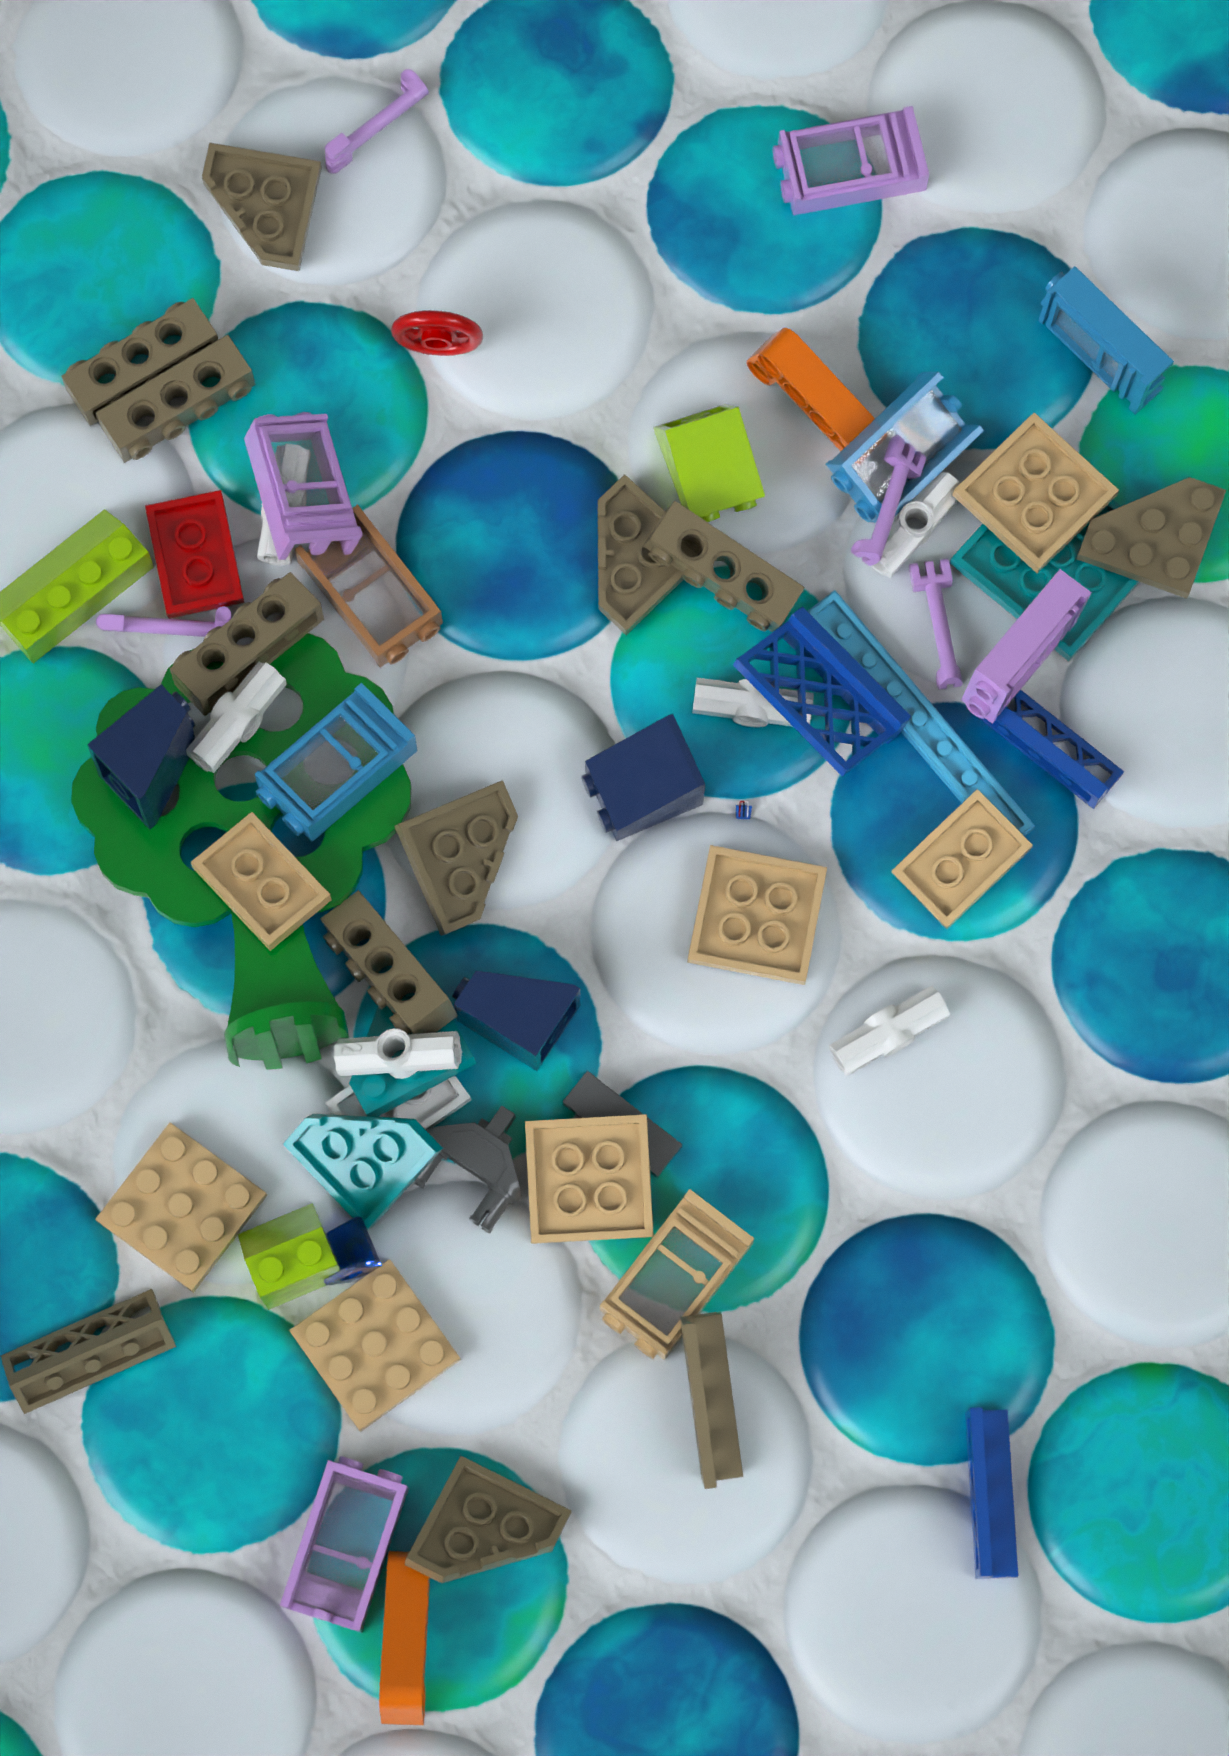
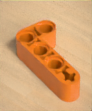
(811, 386)
(404, 1643)

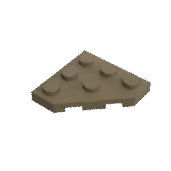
(265, 199)
(1156, 536)
(627, 576)
(459, 853)
(484, 1525)

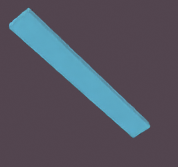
(926, 728)

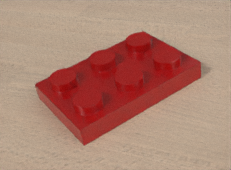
(194, 554)

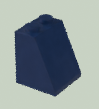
(146, 752)
(644, 779)
(517, 1012)

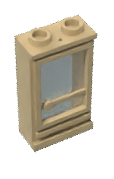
(675, 1275)

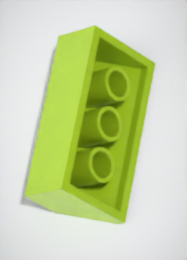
(72, 584)

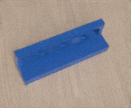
(1050, 757)
(991, 1493)

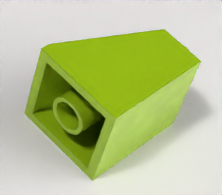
(711, 461)
(288, 1256)

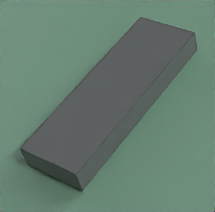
(595, 1099)

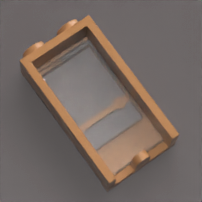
(374, 593)

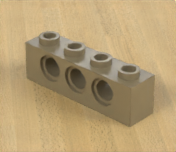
(147, 339)
(182, 380)
(745, 567)
(271, 639)
(358, 920)

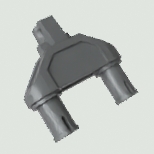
(486, 1155)

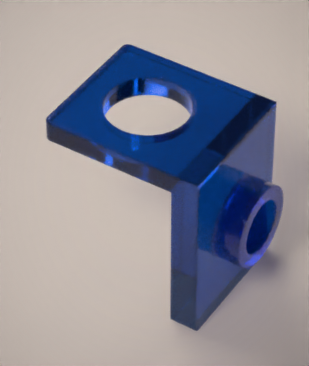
(352, 1251)

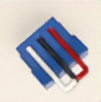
(743, 811)

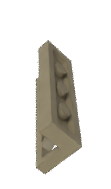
(89, 1356)
(711, 1398)

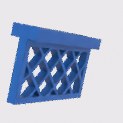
(841, 677)

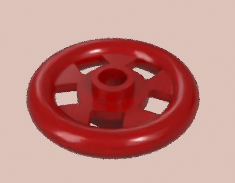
(437, 333)

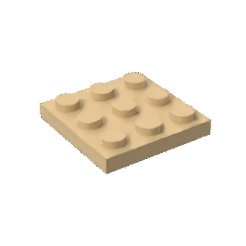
(1035, 492)
(757, 915)
(589, 1179)
(181, 1207)
(375, 1345)

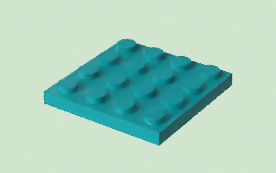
(1015, 585)

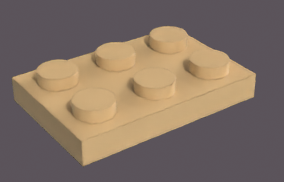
(962, 859)
(261, 881)

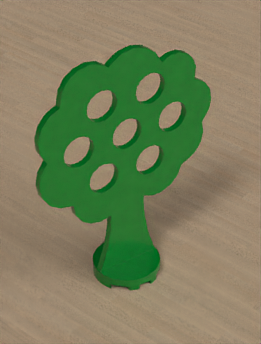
(278, 994)

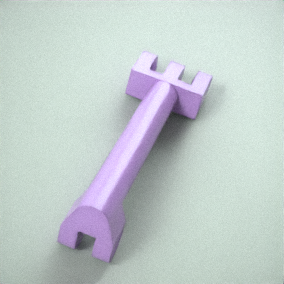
(339, 150)
(906, 465)
(932, 584)
(123, 623)

